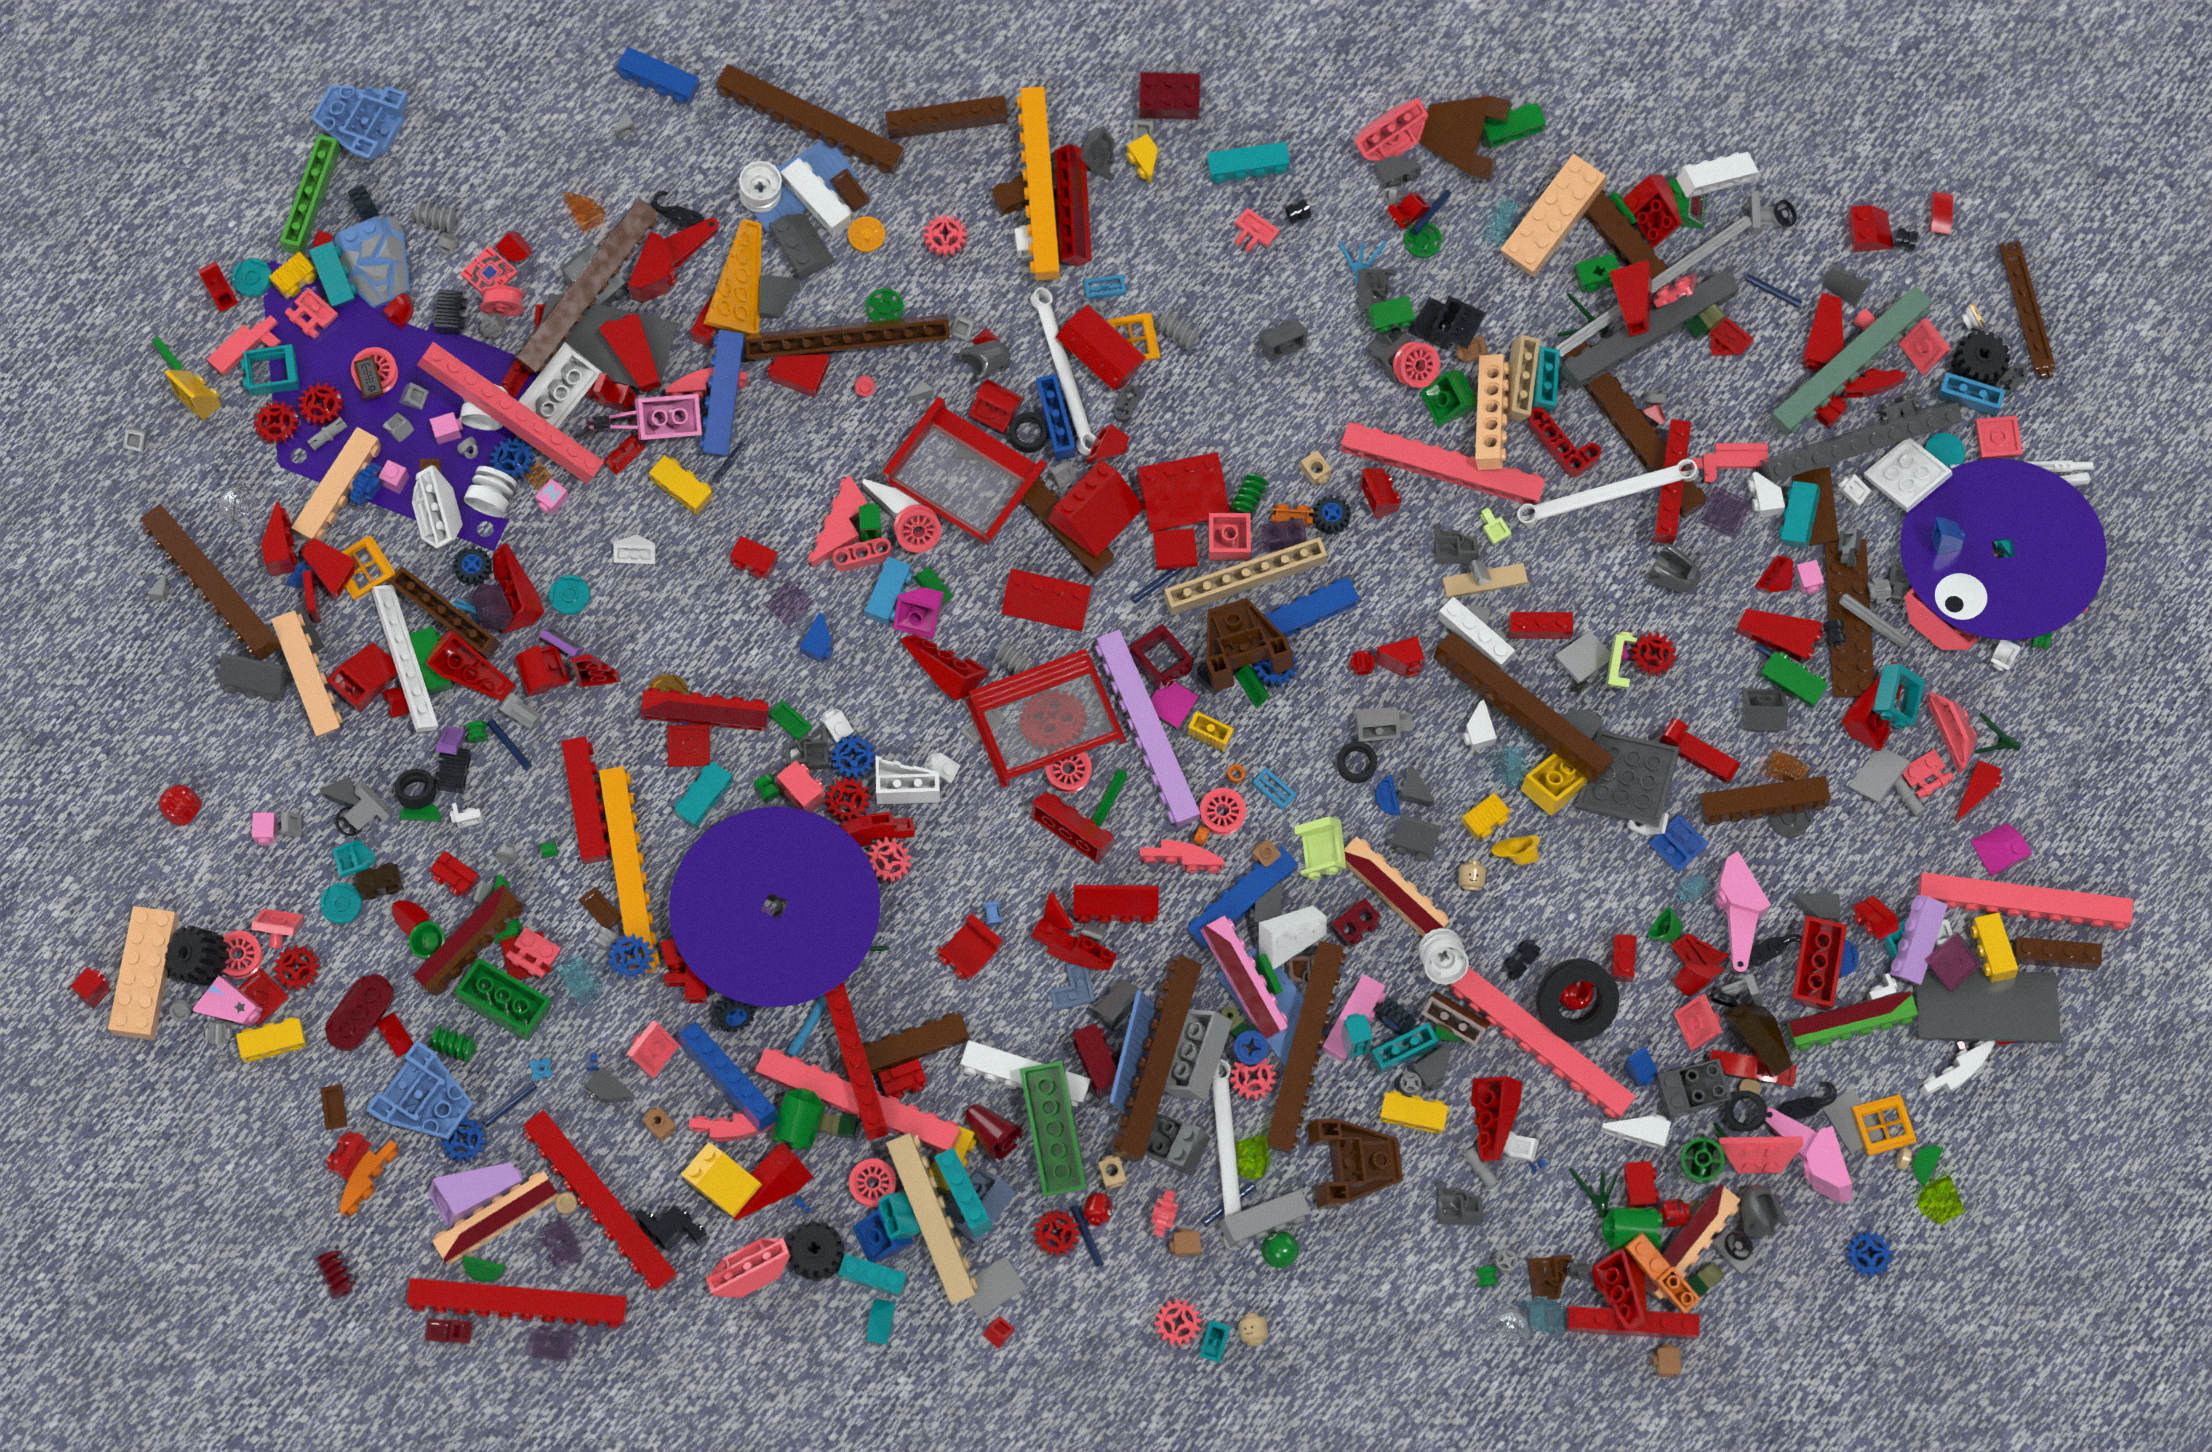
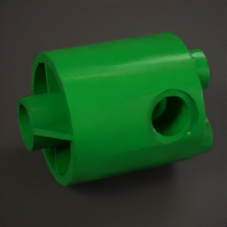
(799, 1118)
(1702, 1150)
(1625, 1223)

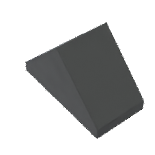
(1415, 789)
(341, 792)

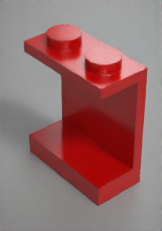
(970, 948)

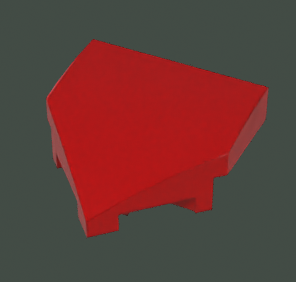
(1729, 339)

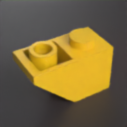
(1144, 156)

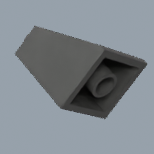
(617, 286)

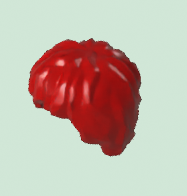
(179, 804)
(1577, 995)

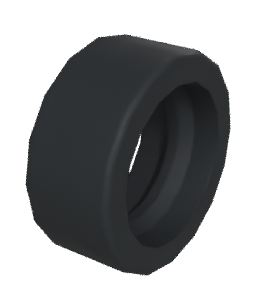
(1033, 446)
(1362, 747)
(418, 801)
(1762, 1111)

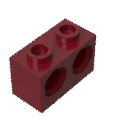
(1352, 919)

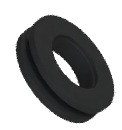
(1594, 1021)

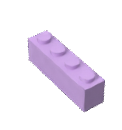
(1918, 939)

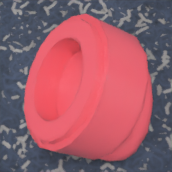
(864, 385)

